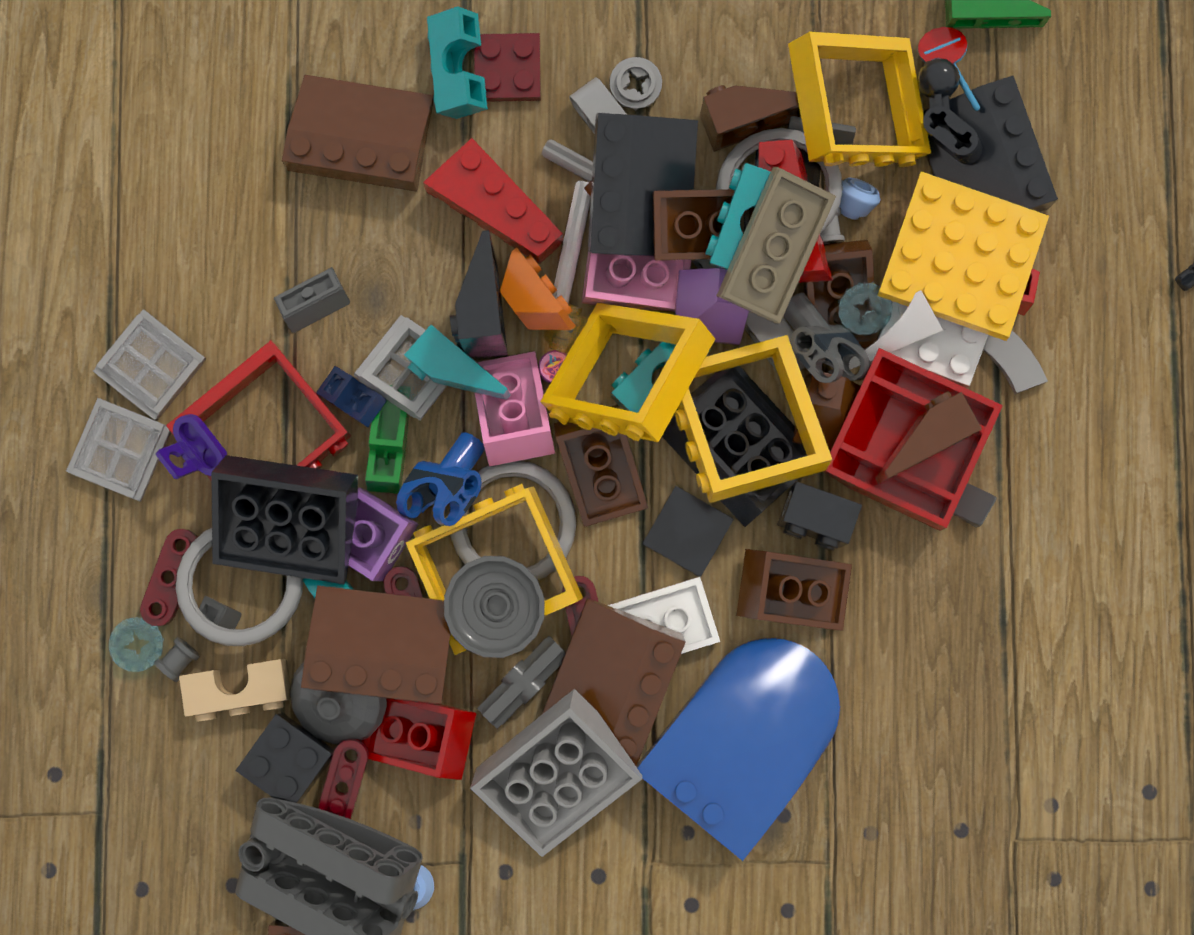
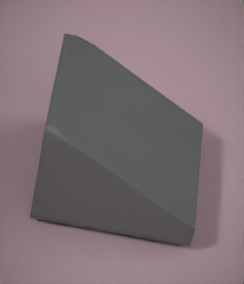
(974, 505)
(220, 613)

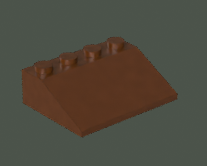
(358, 133)
(377, 645)
(620, 670)

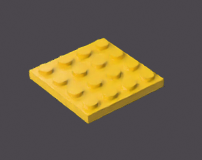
(964, 255)

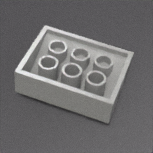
(556, 774)

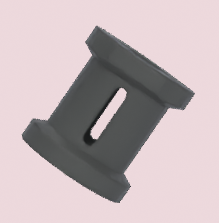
(177, 659)

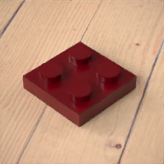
(509, 66)

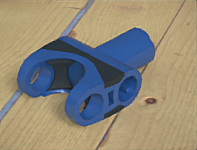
(444, 483)

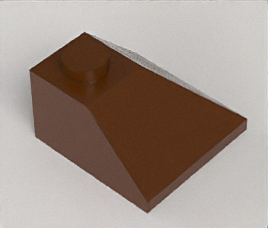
(830, 404)

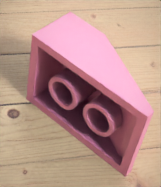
(632, 281)
(515, 426)

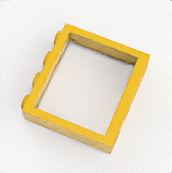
(902, 91)
(691, 347)
(803, 412)
(484, 510)

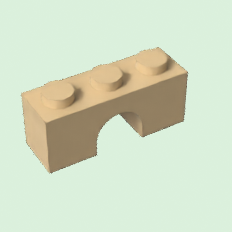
(205, 694)

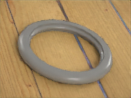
(749, 145)
(556, 490)
(219, 634)

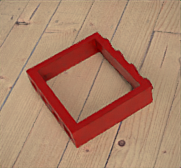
(246, 374)

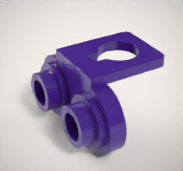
(196, 446)

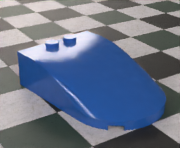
(746, 740)

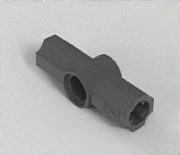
(522, 682)

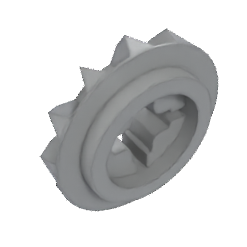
(639, 69)

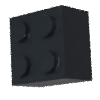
(819, 516)
(286, 760)

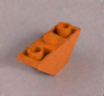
(532, 296)

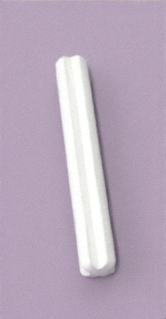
(572, 241)

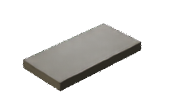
(776, 245)

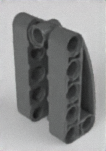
(326, 872)

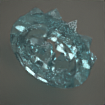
(872, 320)
(123, 635)

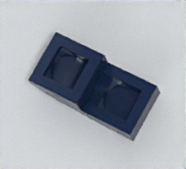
(351, 396)

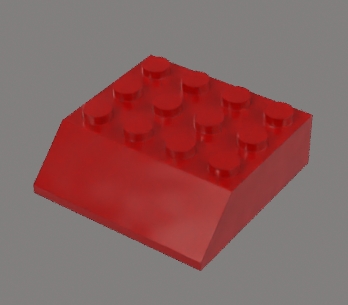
(877, 423)

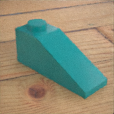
(448, 365)

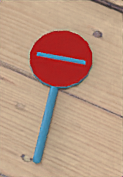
(949, 45)

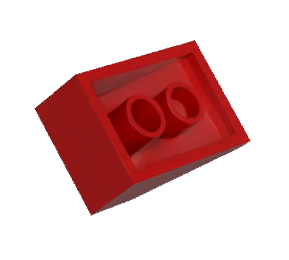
(423, 738)

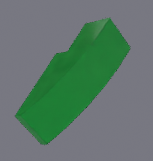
(387, 450)

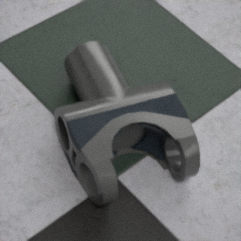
(821, 343)

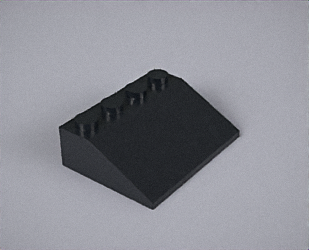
(1010, 157)
(629, 163)
(479, 310)
(742, 435)
(283, 518)

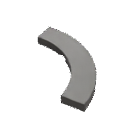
(1015, 362)

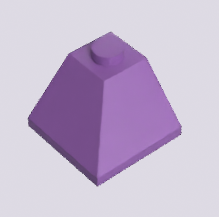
(698, 300)

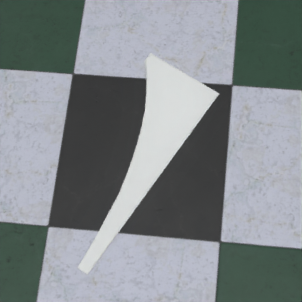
(914, 325)

